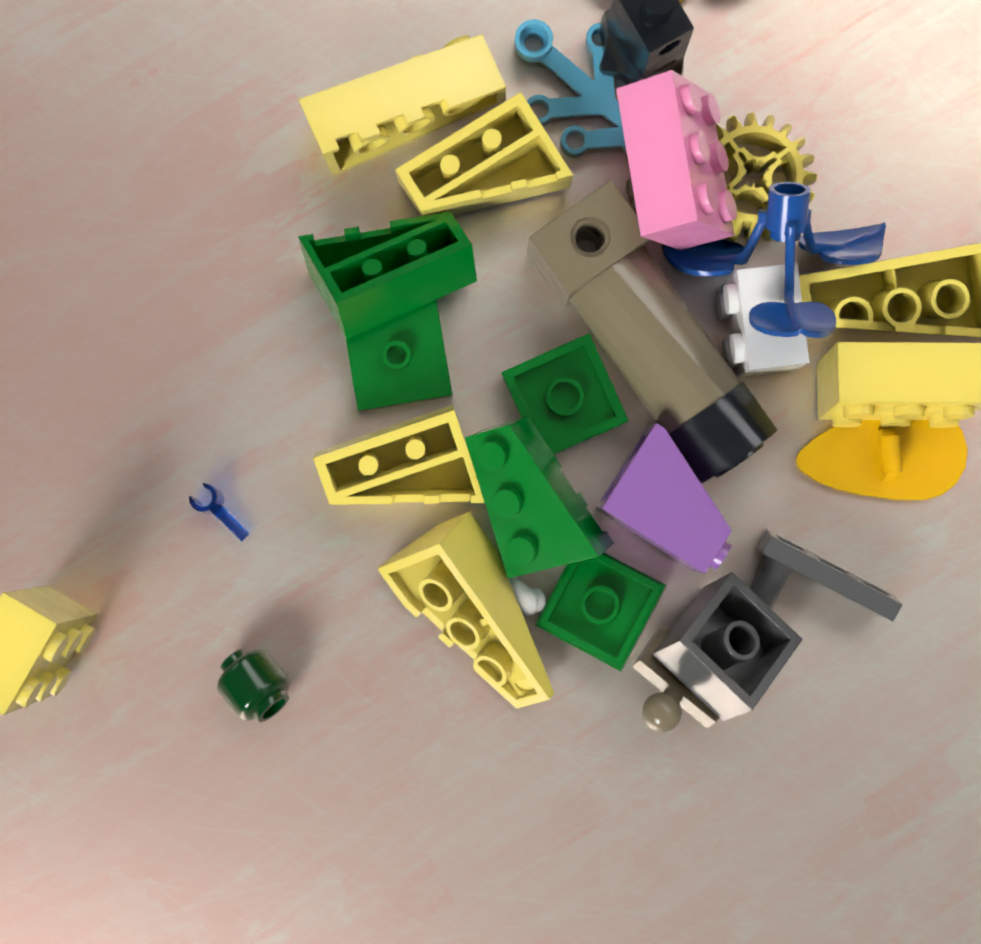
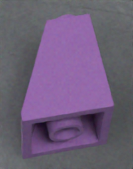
(667, 504)

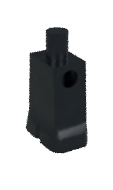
(643, 39)

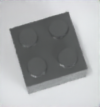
(728, 647)

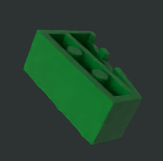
(389, 270)
(531, 502)

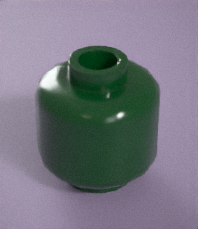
(253, 684)

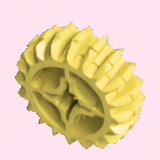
(782, 153)

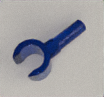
(219, 511)

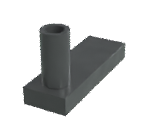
(787, 556)

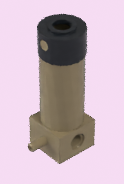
(650, 332)

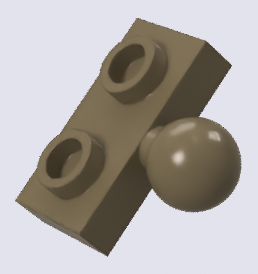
(663, 709)

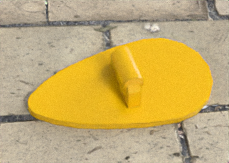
(885, 461)

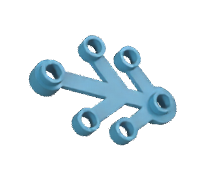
(594, 97)

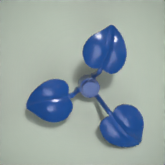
(785, 219)

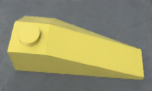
(465, 592)

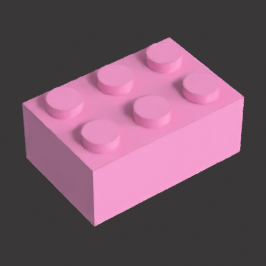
(676, 161)

